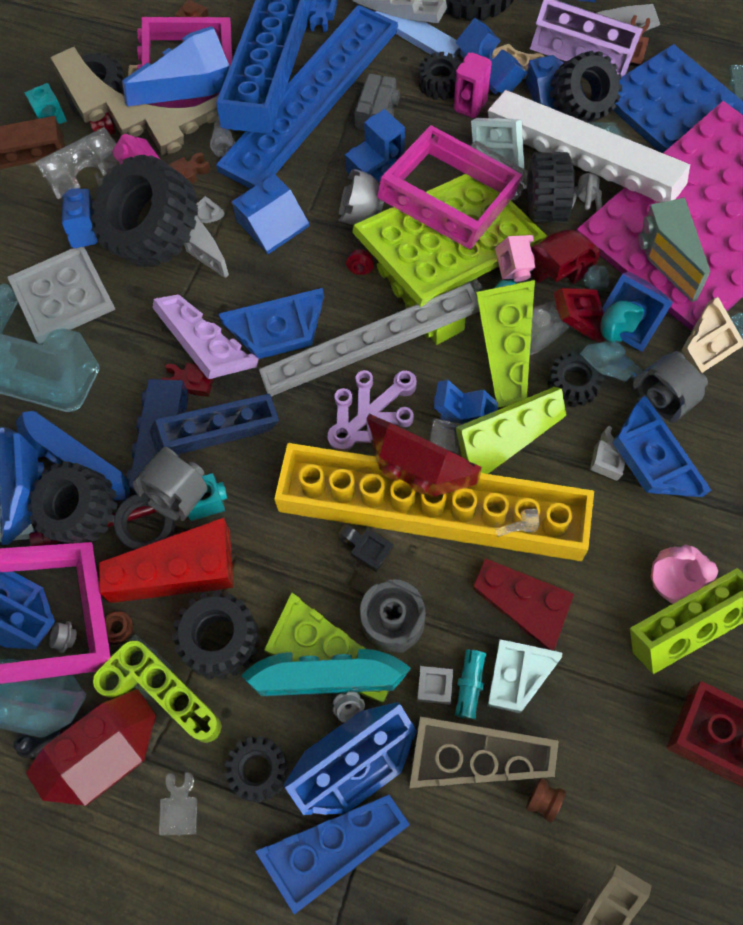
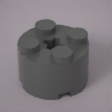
(671, 386)
(171, 484)
(390, 598)

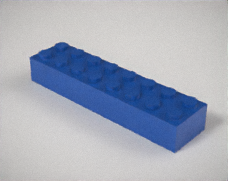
(262, 65)

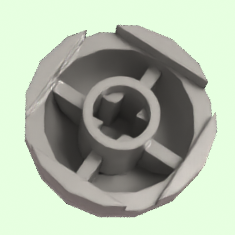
(360, 198)

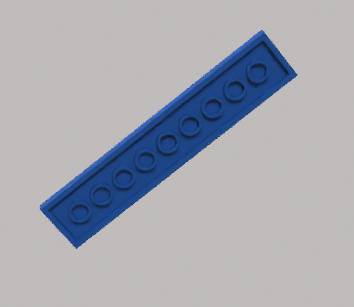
(310, 96)

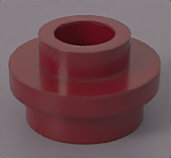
(360, 262)

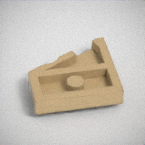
(712, 337)

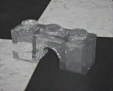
(63, 165)

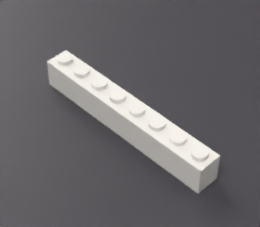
(595, 148)

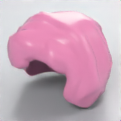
(681, 572)

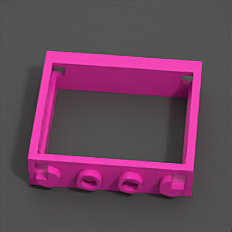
(175, 29)
(435, 212)
(59, 556)

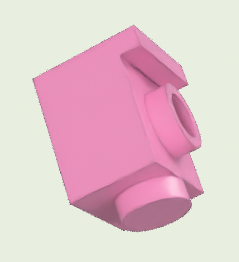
(516, 257)

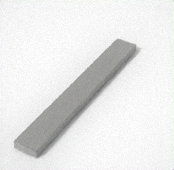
(369, 340)

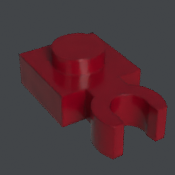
(193, 378)

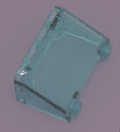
(49, 373)

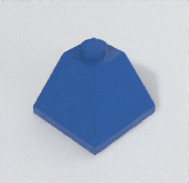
(539, 79)
(646, 295)

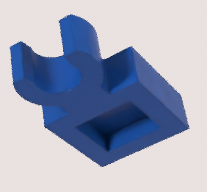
(321, 12)

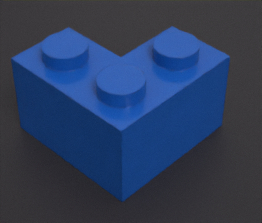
(381, 148)

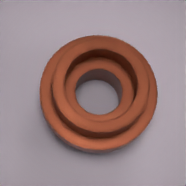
(118, 618)

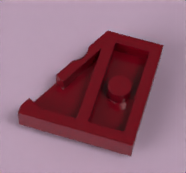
(581, 311)

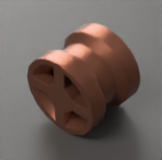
(546, 800)

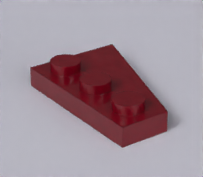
(529, 602)

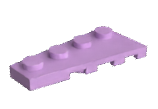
(202, 339)

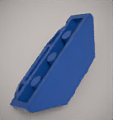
(17, 475)
(23, 612)
(352, 761)

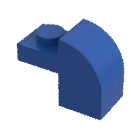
(460, 406)

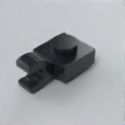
(368, 548)

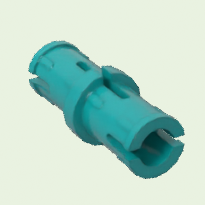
(470, 684)

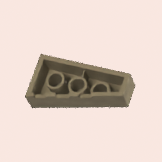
(472, 754)

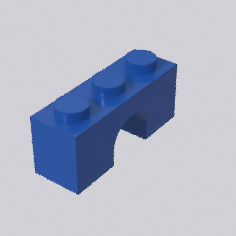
(505, 68)

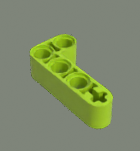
(165, 695)

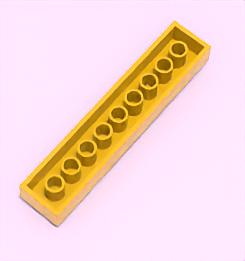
(356, 492)

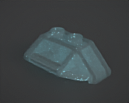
(39, 704)

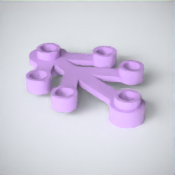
(364, 408)

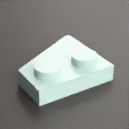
(501, 136)
(519, 674)

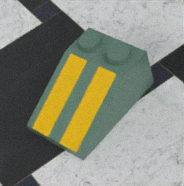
(675, 246)

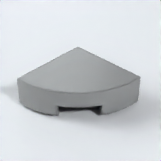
(209, 211)

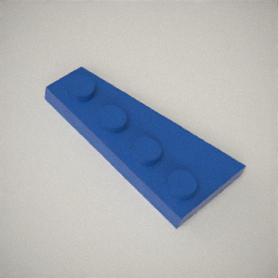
(322, 855)

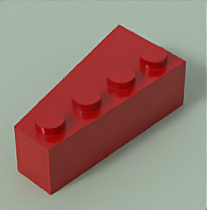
(173, 566)

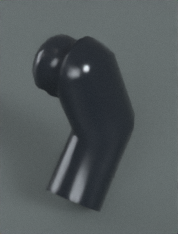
(30, 747)

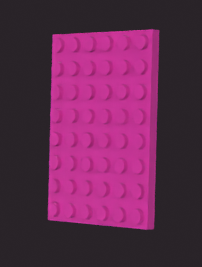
(715, 206)

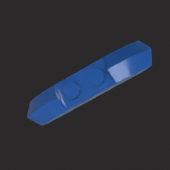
(60, 448)

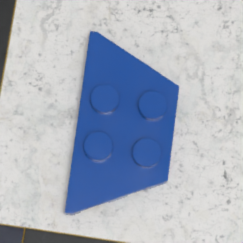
(276, 324)
(656, 455)

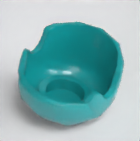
(620, 318)

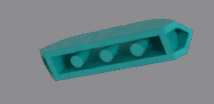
(342, 674)

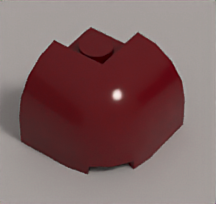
(564, 255)

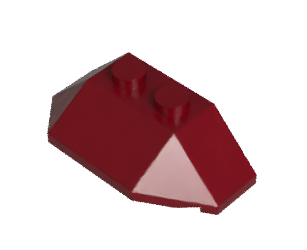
(418, 461)
(94, 751)

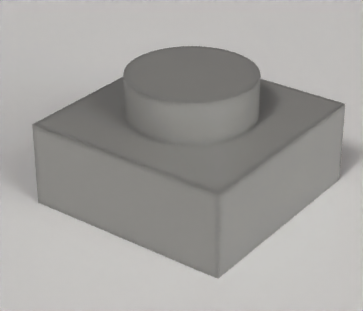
(435, 685)

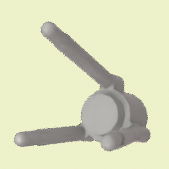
(588, 190)

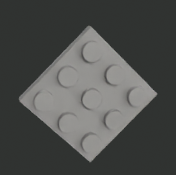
(60, 293)

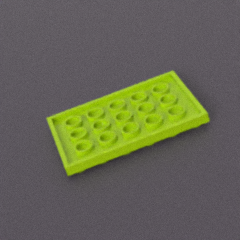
(431, 262)

